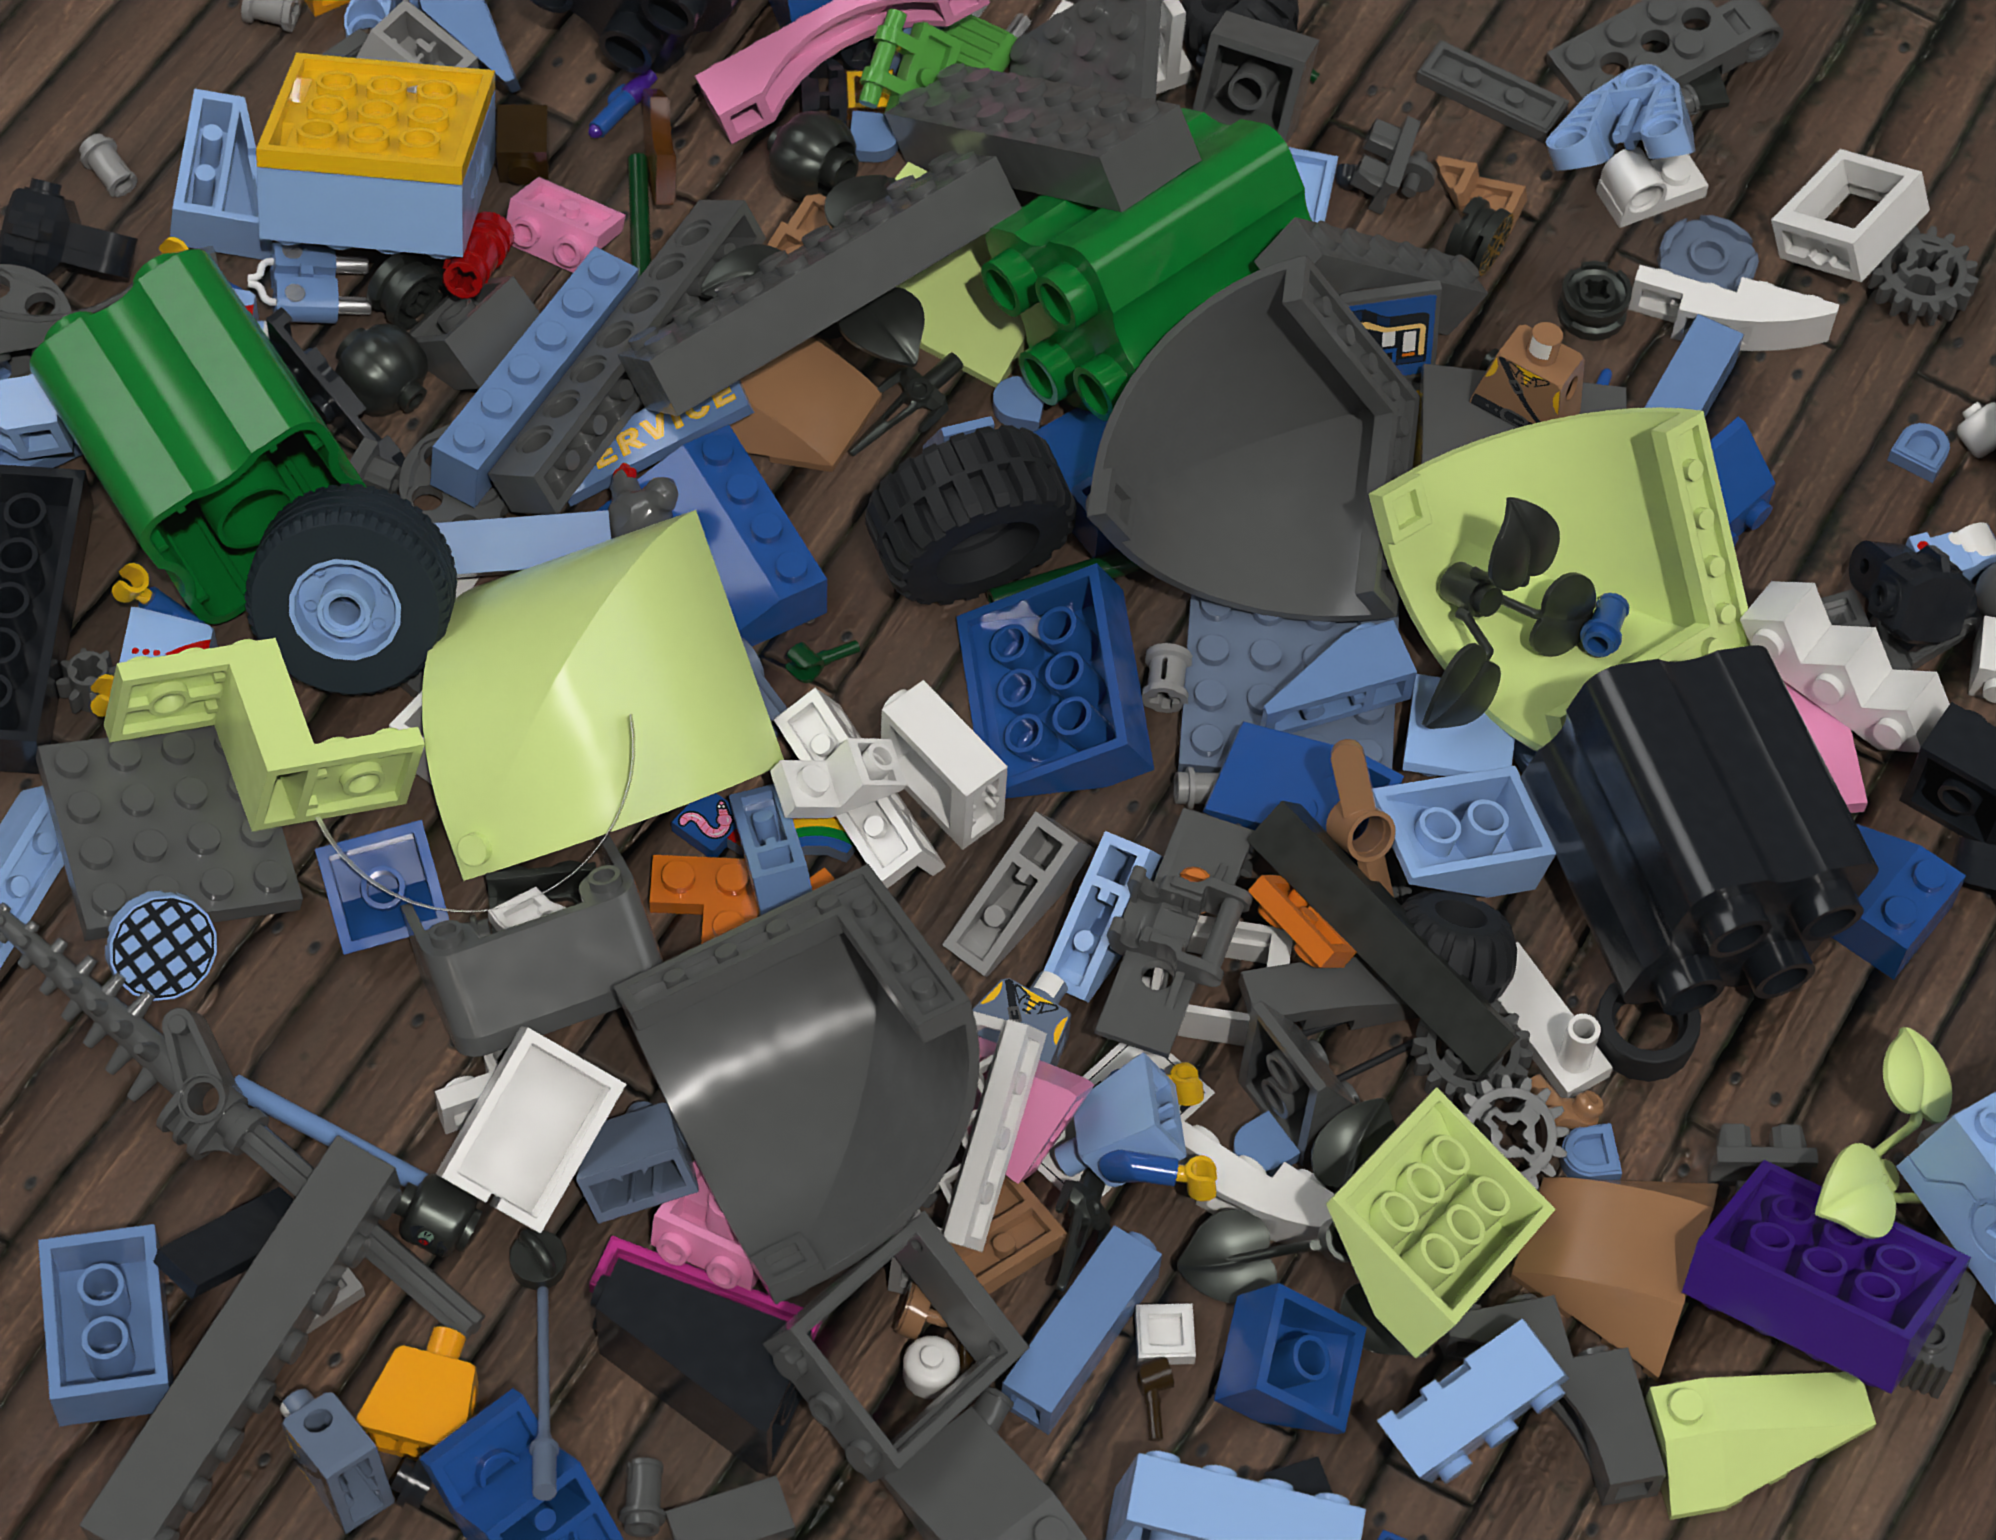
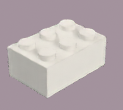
(531, 1128)

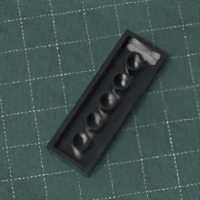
(41, 565)

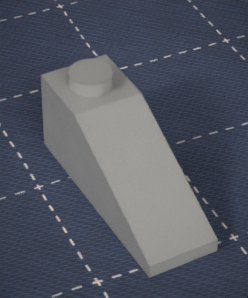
(1018, 893)

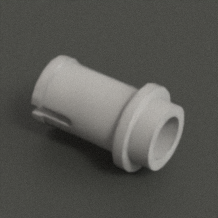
(102, 157)
(1193, 787)

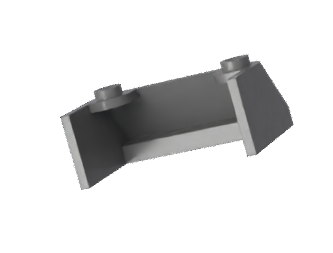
(540, 970)

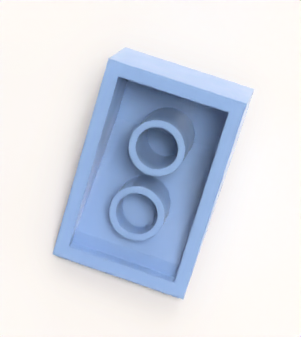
(1468, 833)

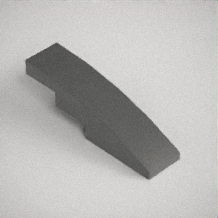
(1325, 994)

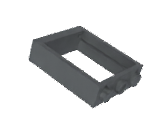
(960, 1303)

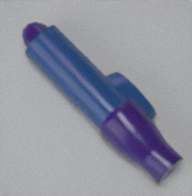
(620, 103)

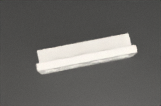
(880, 830)

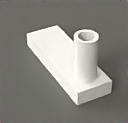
(1560, 1041)

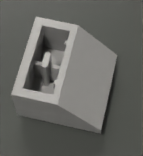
(414, 38)

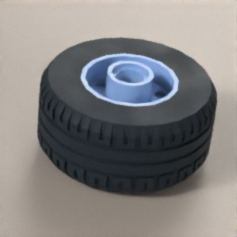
(352, 588)

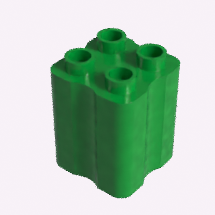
(1112, 283)
(189, 423)

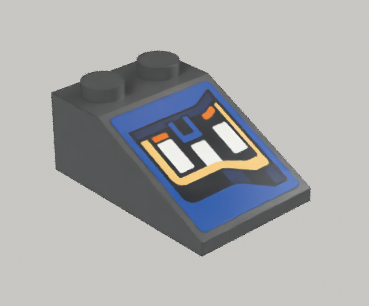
(1402, 323)

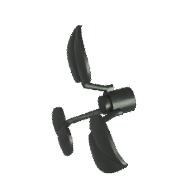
(884, 327)
(1521, 550)
(1232, 1246)

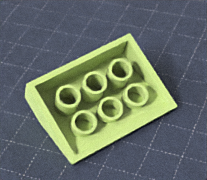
(962, 313)
(1433, 1221)

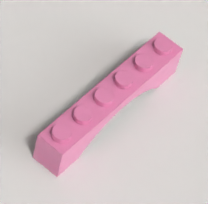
(756, 82)

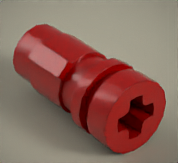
(485, 251)

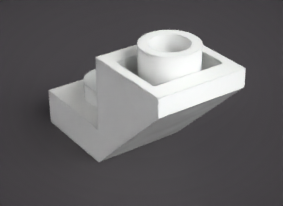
(849, 778)

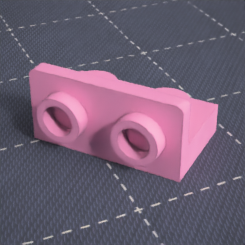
(560, 223)

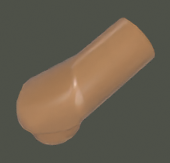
(1578, 1111)

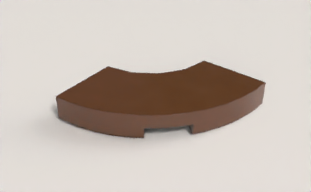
(659, 146)

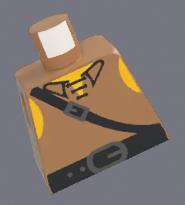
(1532, 378)

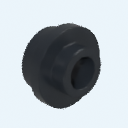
(411, 1483)

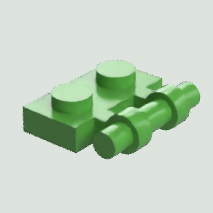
(924, 56)

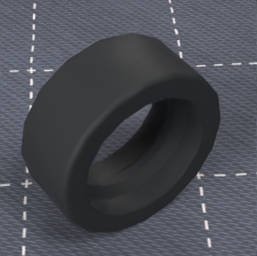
(1642, 1063)

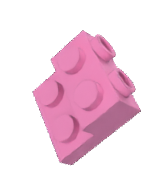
(698, 1233)

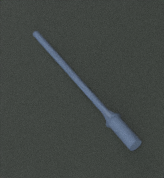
(544, 1447)

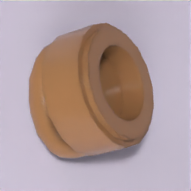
(914, 1312)

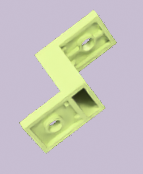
(262, 733)

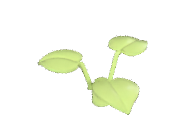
(1860, 1182)

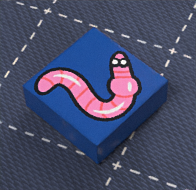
(706, 824)

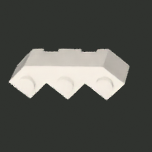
(1844, 668)

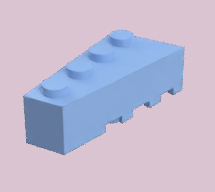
(1185, 1502)

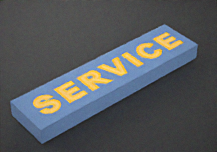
(655, 435)

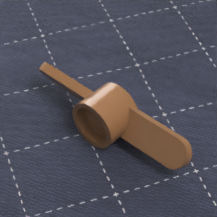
(1355, 805)

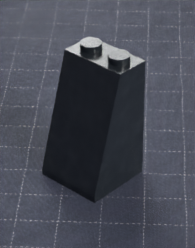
(698, 1358)

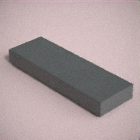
(1492, 91)

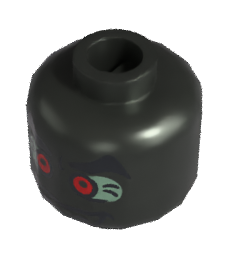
(437, 1216)

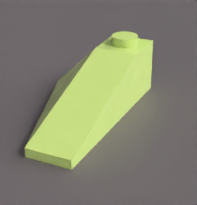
(1748, 1431)

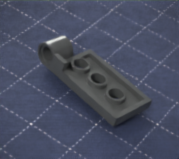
(1735, 34)

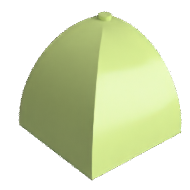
(1633, 516)
(540, 688)

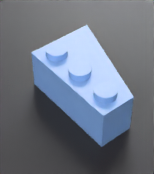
(218, 179)
(1476, 1404)

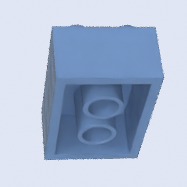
(105, 1324)

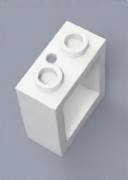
(1854, 253)
(945, 764)
(1249, 943)

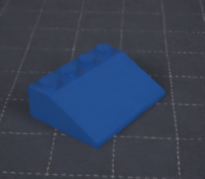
(754, 545)
(1057, 685)

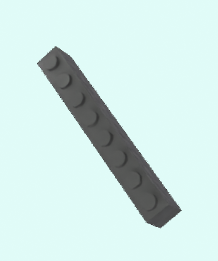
(246, 1348)

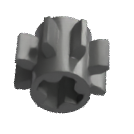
(80, 675)

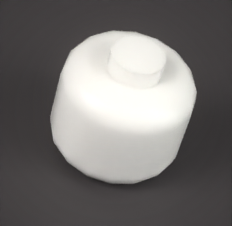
(1979, 429)
(930, 1366)

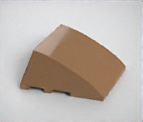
(806, 407)
(1618, 1258)

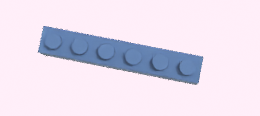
(527, 376)

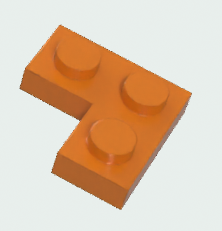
(704, 887)
(1287, 910)

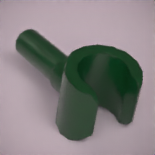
(808, 665)

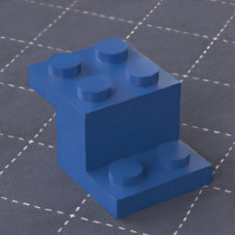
(488, 1481)

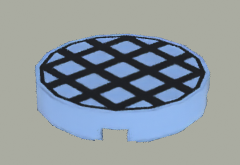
(161, 944)

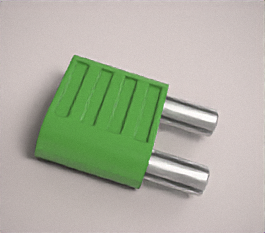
(985, 43)

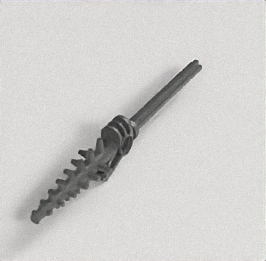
(188, 1066)

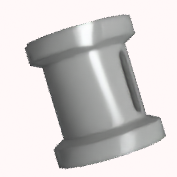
(273, 11)
(1166, 677)

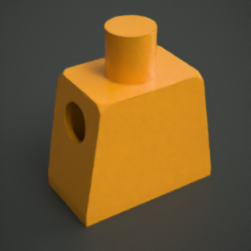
(421, 1396)

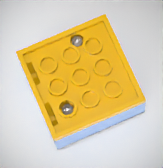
(376, 155)

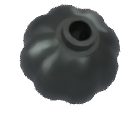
(811, 151)
(383, 369)

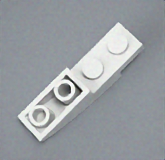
(1764, 313)
(1288, 1203)

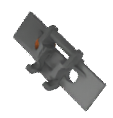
(1158, 926)

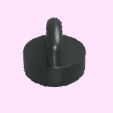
(538, 1259)

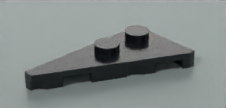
(326, 388)

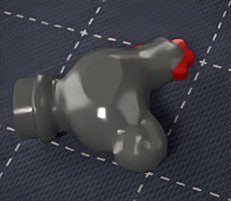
(637, 507)

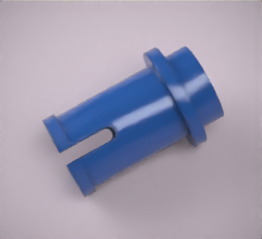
(1602, 633)

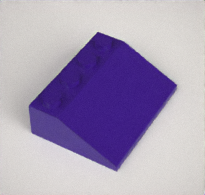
(1819, 1283)

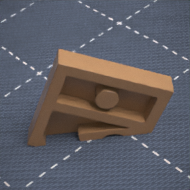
(1017, 1239)

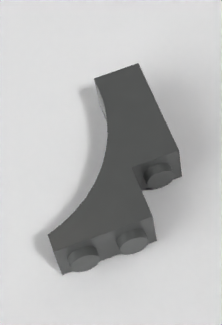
(1600, 1400)

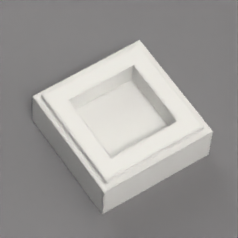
(1165, 1332)

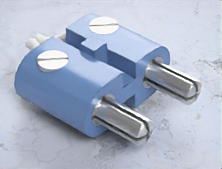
(307, 284)

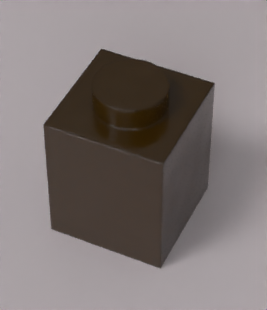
(522, 143)

